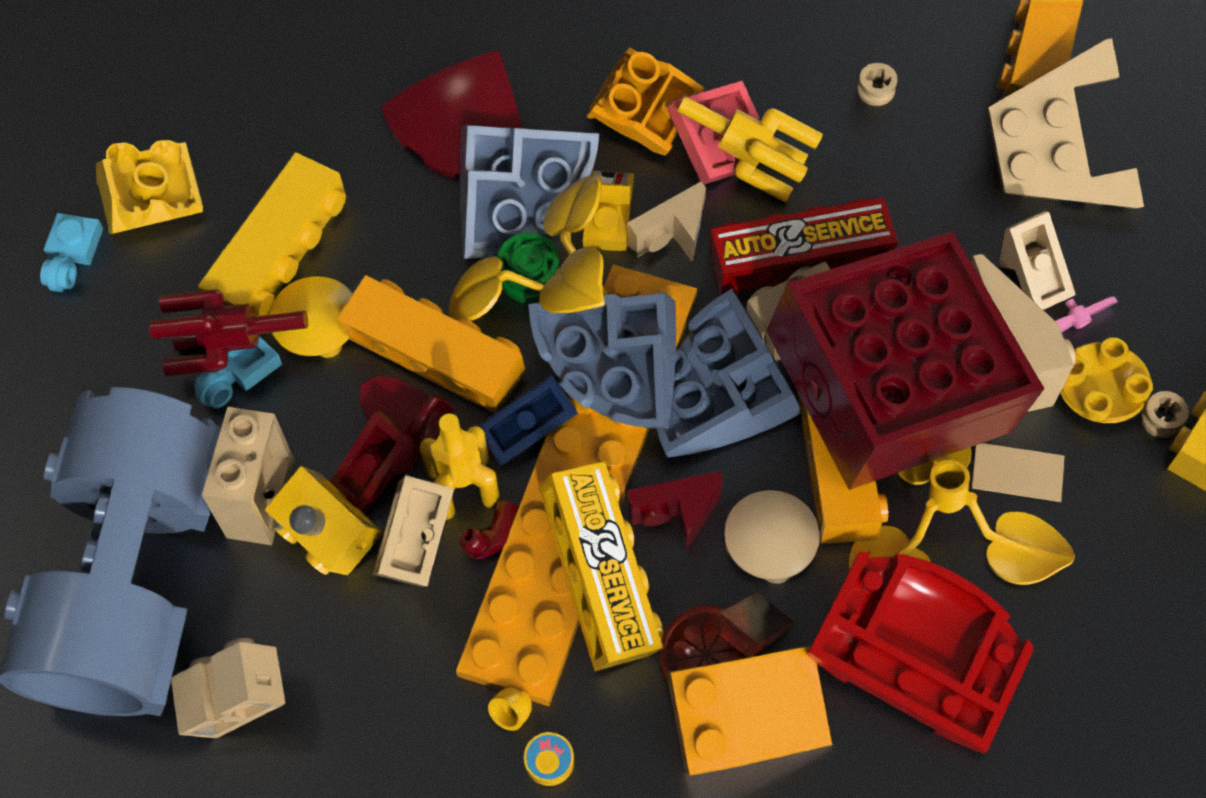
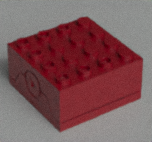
(902, 359)

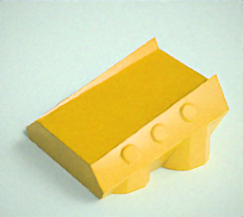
(147, 185)

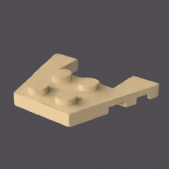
(1042, 139)

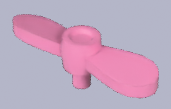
(1081, 316)

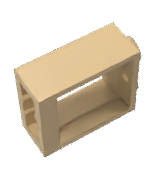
(245, 465)
(415, 509)

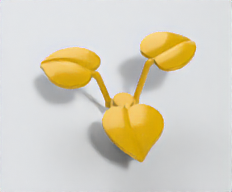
(572, 288)
(1021, 547)

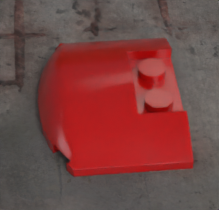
(924, 645)

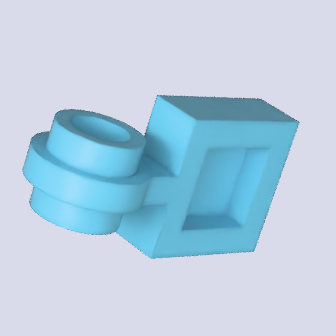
(69, 242)
(244, 367)

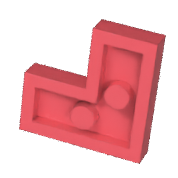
(701, 142)

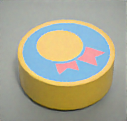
(549, 759)

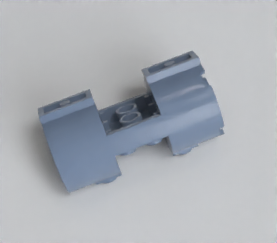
(91, 635)

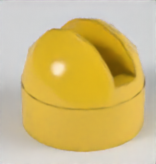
(503, 702)

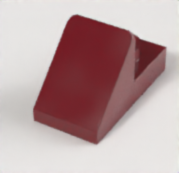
(372, 461)
(687, 498)

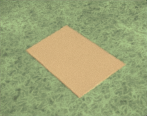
(1018, 472)

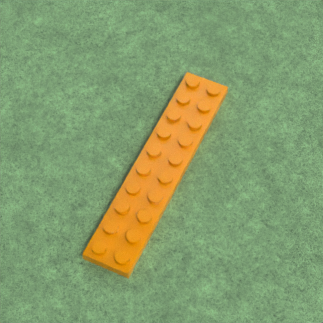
(528, 606)

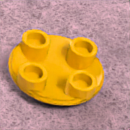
(323, 302)
(1107, 382)

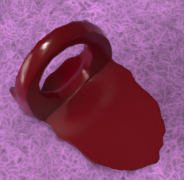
(406, 407)

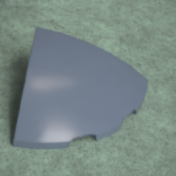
(512, 180)
(614, 356)
(724, 383)

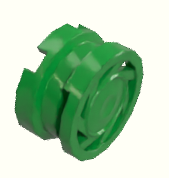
(529, 261)

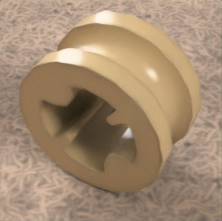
(882, 73)
(1169, 401)

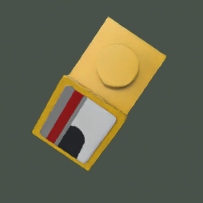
(609, 223)

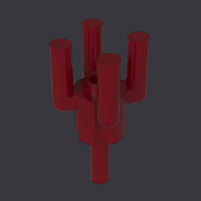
(216, 329)

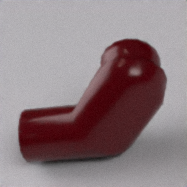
(490, 540)

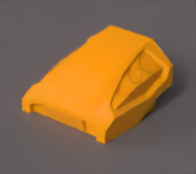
(638, 97)

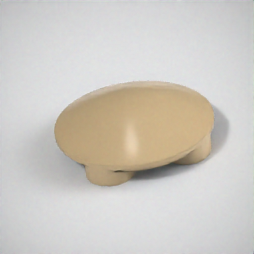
(771, 535)

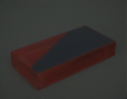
(752, 624)

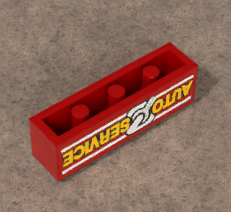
(778, 245)

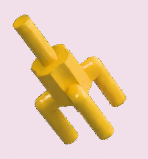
(755, 142)
(460, 460)

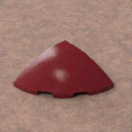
(433, 109)

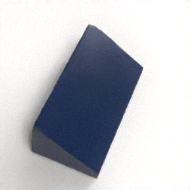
(527, 420)

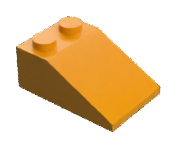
(748, 710)

